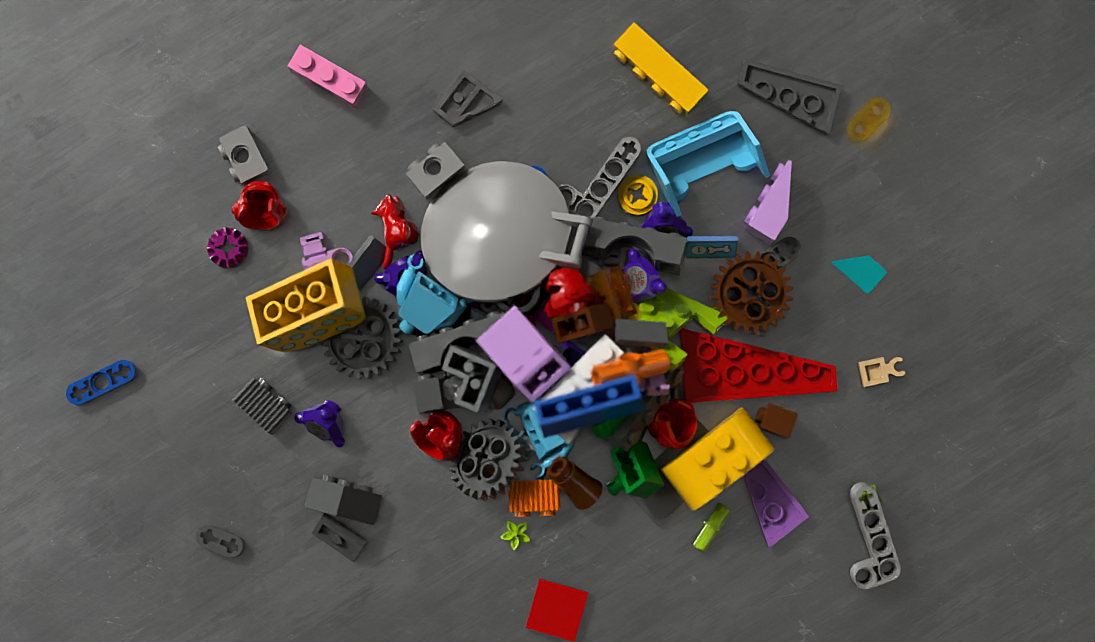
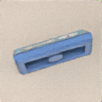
(711, 246)

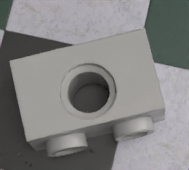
(242, 140)
(430, 184)

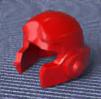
(259, 206)
(569, 292)
(674, 424)
(439, 435)

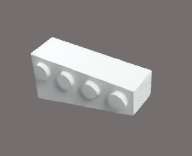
(580, 374)

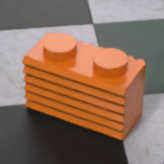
(534, 496)

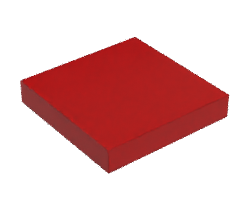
(557, 610)

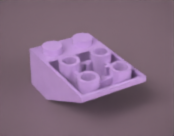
(772, 213)
(523, 354)

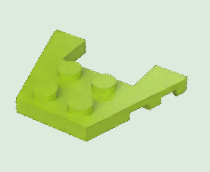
(677, 312)

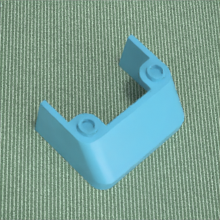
(704, 151)

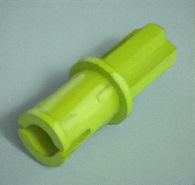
(712, 527)

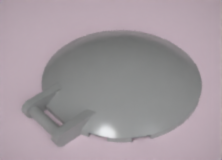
(499, 232)

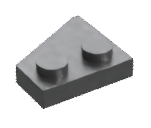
(465, 100)

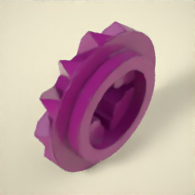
(236, 255)

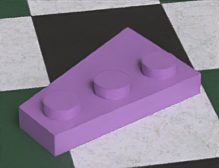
(773, 502)

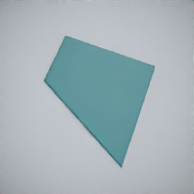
(862, 271)

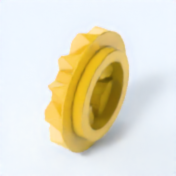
(634, 183)

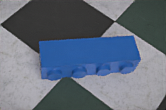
(589, 406)

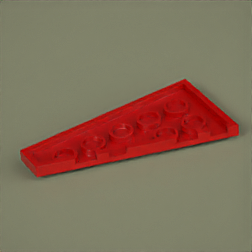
(735, 370)

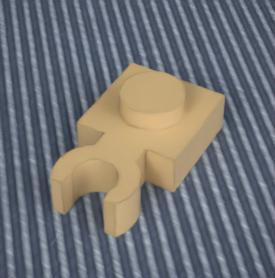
(877, 372)

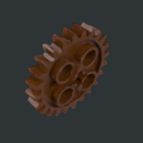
(737, 310)

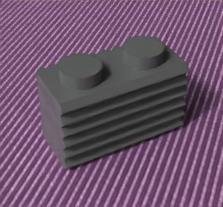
(263, 405)

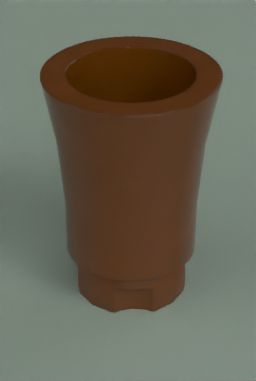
(575, 483)

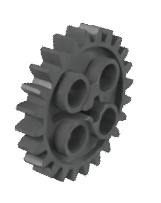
(359, 359)
(482, 451)

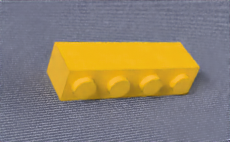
(660, 69)

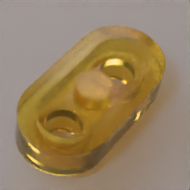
(867, 119)

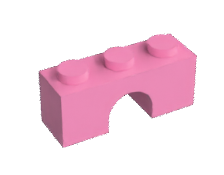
(327, 75)

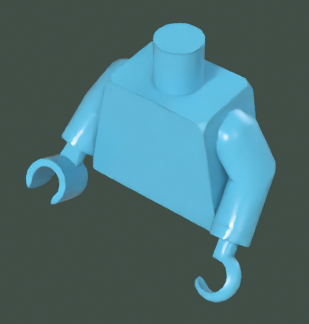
(425, 302)
(545, 448)

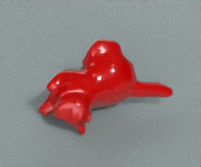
(397, 230)

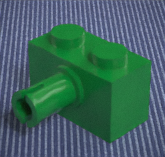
(636, 472)

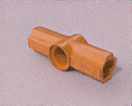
(628, 364)

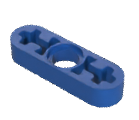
(115, 367)

